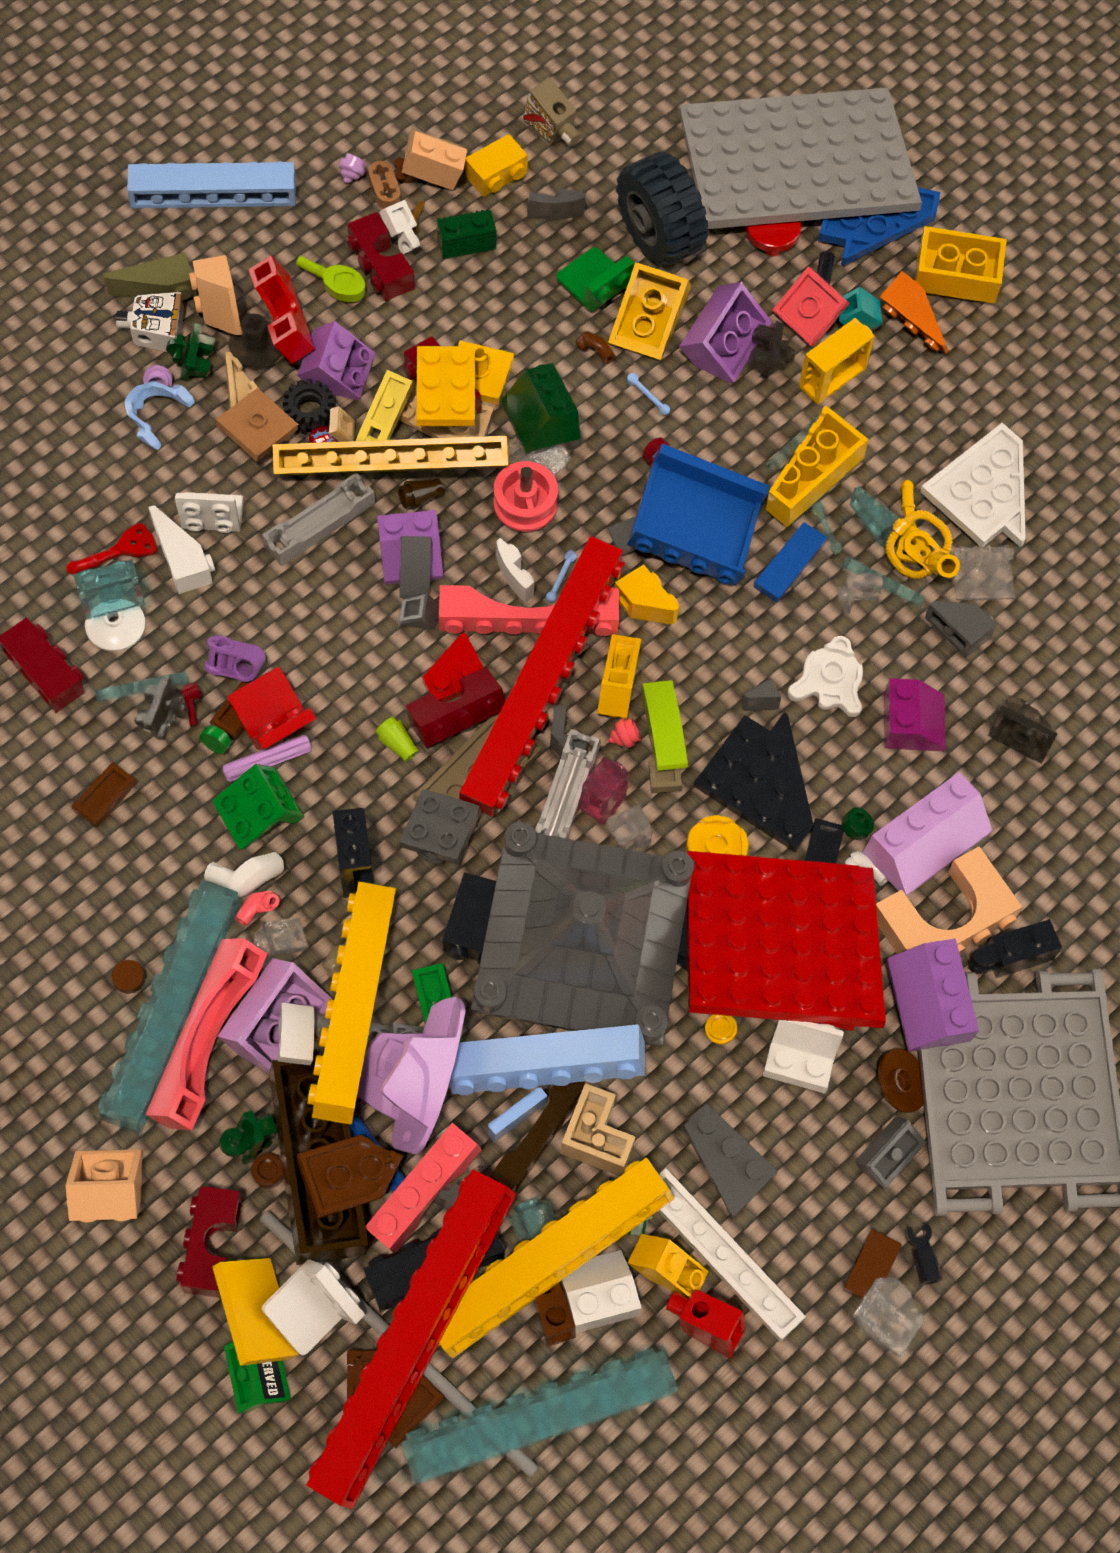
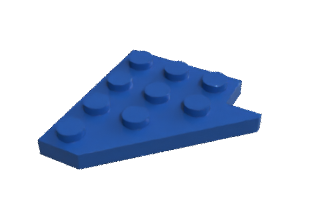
(870, 232)

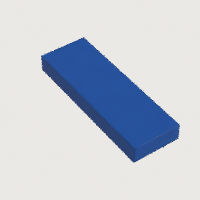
(790, 562)

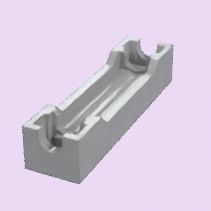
(319, 519)
(567, 786)

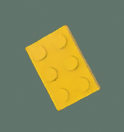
(445, 386)

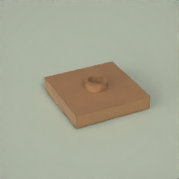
(256, 424)

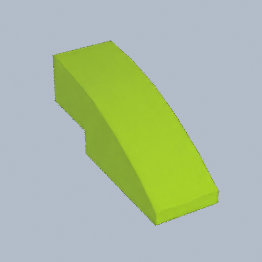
(664, 725)

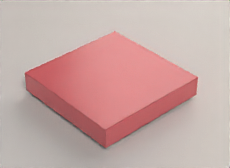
(811, 306)

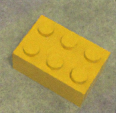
(960, 264)

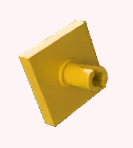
(491, 371)

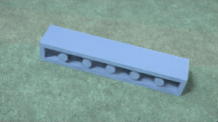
(211, 185)
(548, 1059)

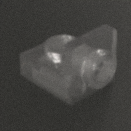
(280, 937)

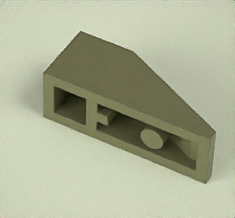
(152, 277)

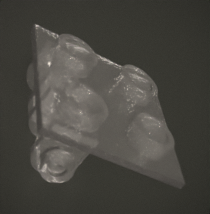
(984, 573)

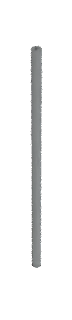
(381, 1326)

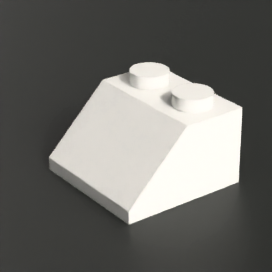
(601, 1292)

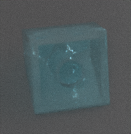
(109, 589)

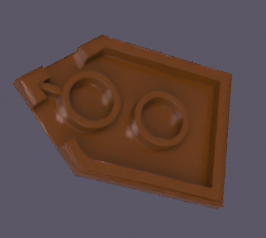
(346, 1174)
(420, 1406)

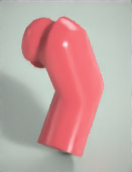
(257, 903)

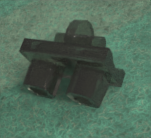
(775, 350)
(164, 708)

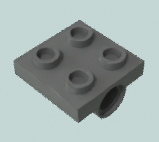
(440, 827)

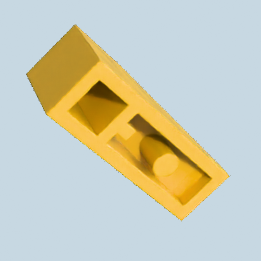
(619, 676)

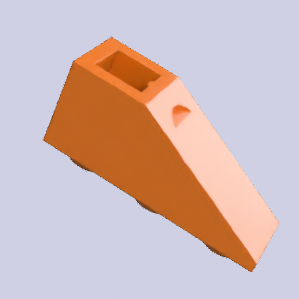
(910, 303)

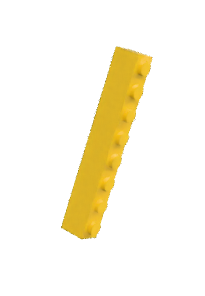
(391, 455)
(353, 1004)
(556, 1253)

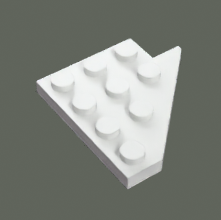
(984, 488)

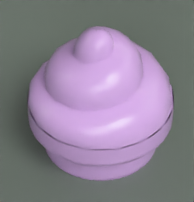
(351, 168)
(159, 374)

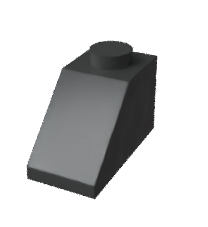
(961, 624)

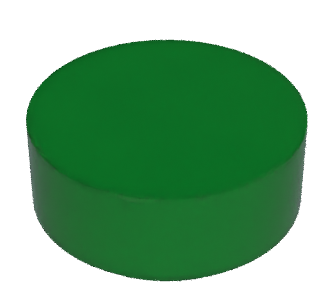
(215, 739)

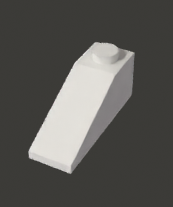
(183, 554)

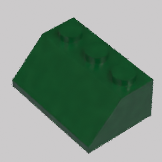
(541, 409)

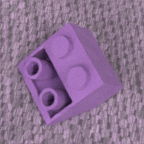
(337, 361)

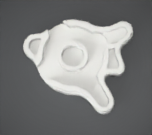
(832, 677)

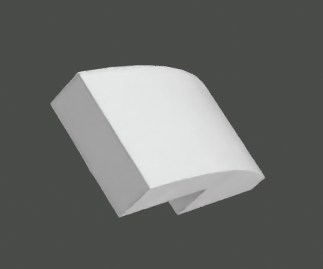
(510, 565)
(296, 1034)

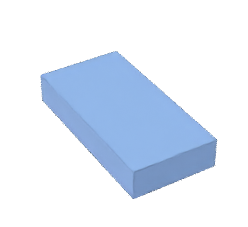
(517, 1114)

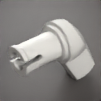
(247, 876)

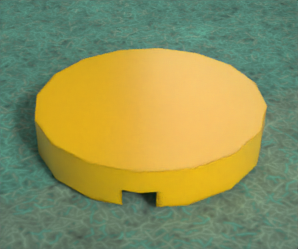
(717, 835)

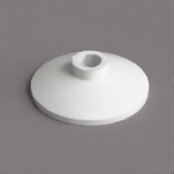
(118, 634)

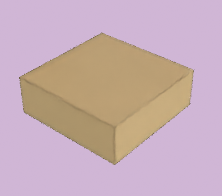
(341, 425)

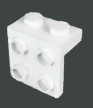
(311, 1305)

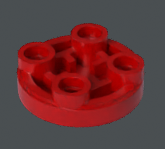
(774, 237)

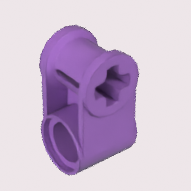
(230, 658)

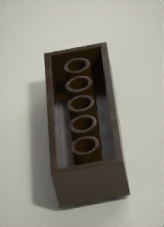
(316, 1239)

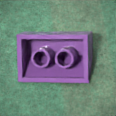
(724, 331)
(932, 995)

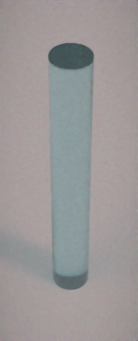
(789, 449)
(888, 583)
(137, 687)

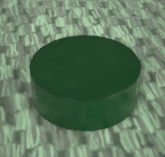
(857, 823)

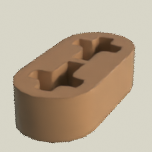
(378, 186)

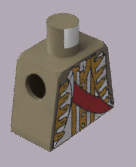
(551, 113)

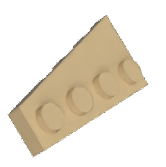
(481, 427)

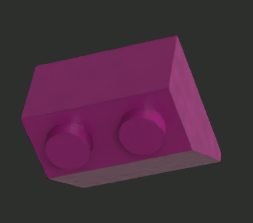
(913, 716)

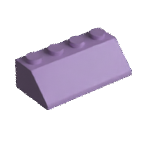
(930, 834)

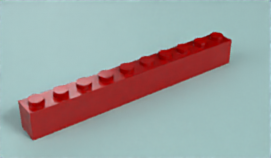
(541, 675)
(410, 1340)

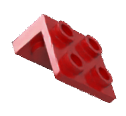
(269, 709)

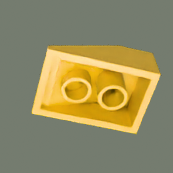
(649, 311)

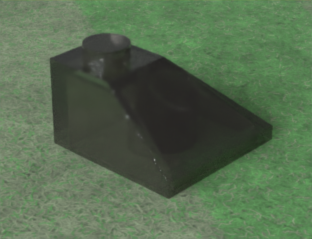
(1023, 729)

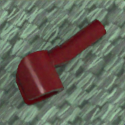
(190, 694)

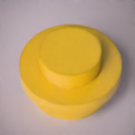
(721, 1029)

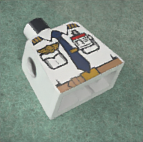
(153, 319)

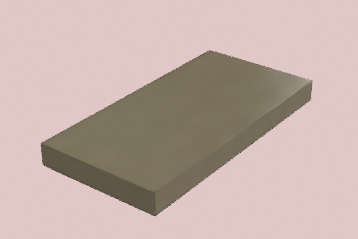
(453, 773)

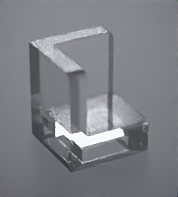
(630, 829)

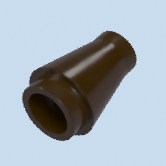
(418, 492)

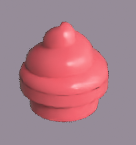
(625, 733)

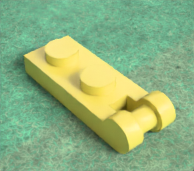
(386, 407)

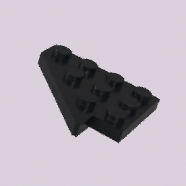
(761, 780)

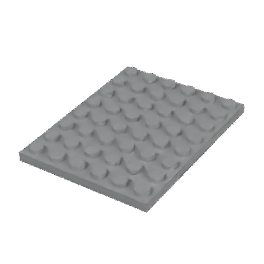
(799, 158)

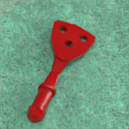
(122, 547)

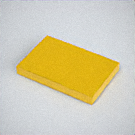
(243, 1291)

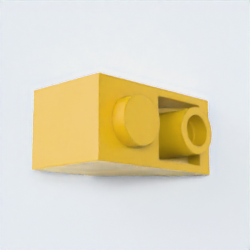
(645, 598)
(667, 1265)

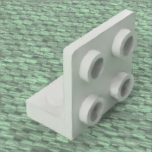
(209, 511)
(803, 1054)

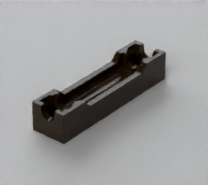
(517, 1165)

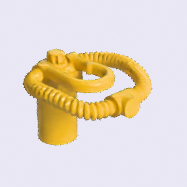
(937, 562)

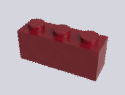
(42, 664)

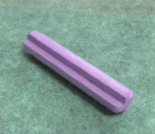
(268, 757)

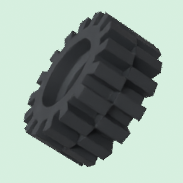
(306, 393)

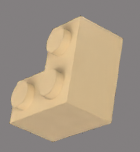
(591, 1139)

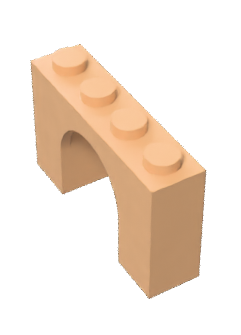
(989, 901)

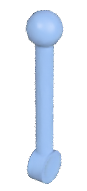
(632, 379)
(570, 556)

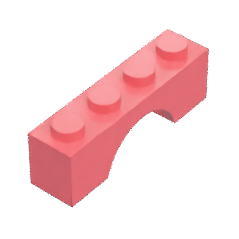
(408, 1203)

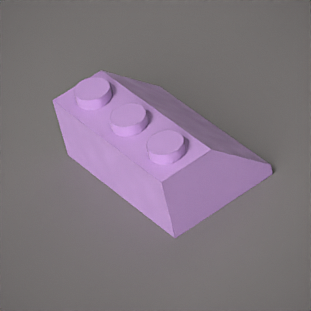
(255, 1023)

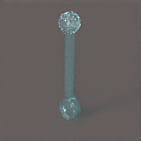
(818, 509)

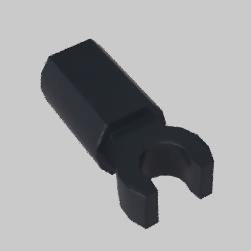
(924, 1256)

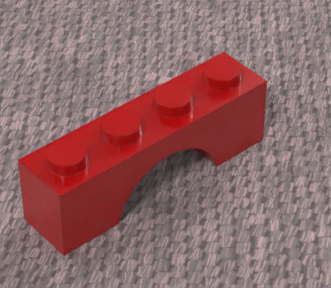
(289, 329)

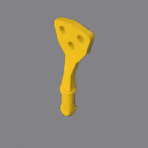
(920, 542)

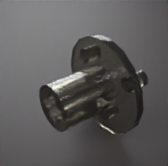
(255, 344)

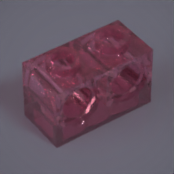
(604, 790)

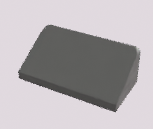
(890, 1152)

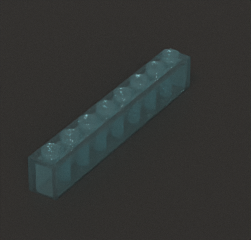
(167, 1010)
(537, 1418)

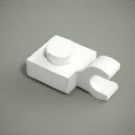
(400, 222)

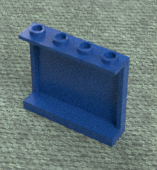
(697, 515)

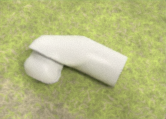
(860, 859)

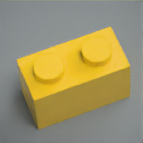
(496, 165)

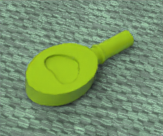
(338, 280)

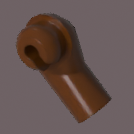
(598, 343)

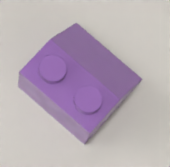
(394, 526)

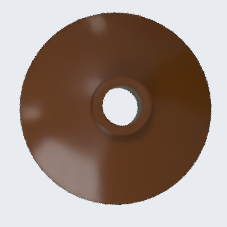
(901, 1080)

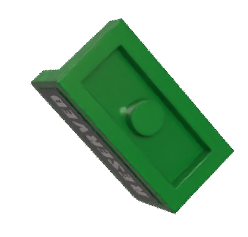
(256, 1383)

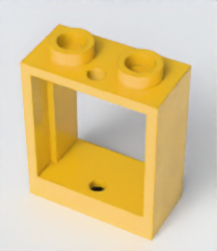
(836, 360)

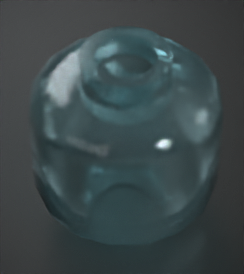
(531, 1218)

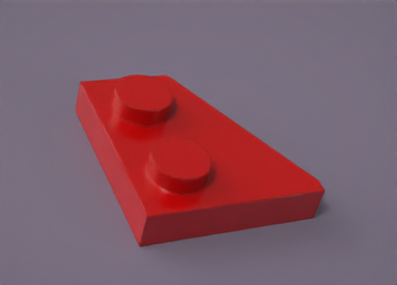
(453, 665)

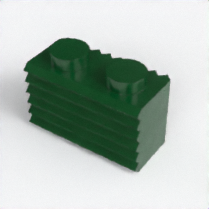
(466, 233)

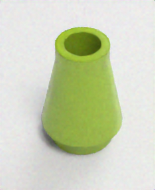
(396, 738)

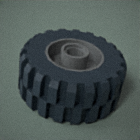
(662, 208)

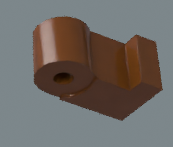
(555, 1316)

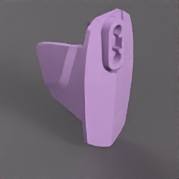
(411, 1074)

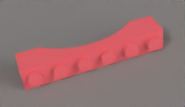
(468, 610)
(181, 1087)

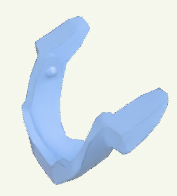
(135, 401)

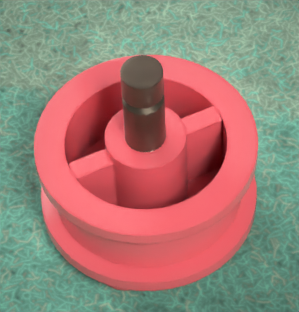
(525, 496)

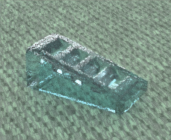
(873, 514)

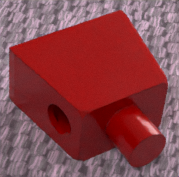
(718, 1329)

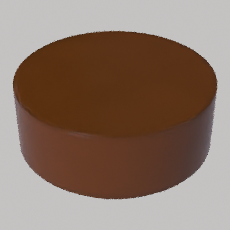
(128, 976)
(267, 1171)

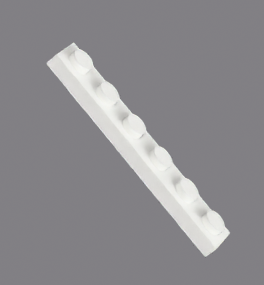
(729, 1261)

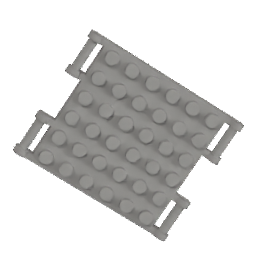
(1026, 1097)

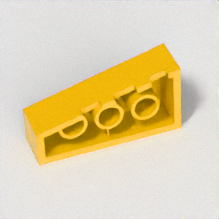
(817, 465)

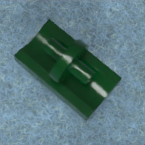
(188, 350)
(248, 1137)

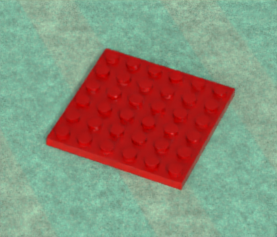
(784, 940)

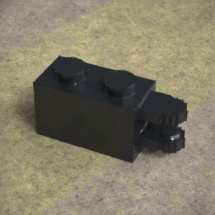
(1017, 950)

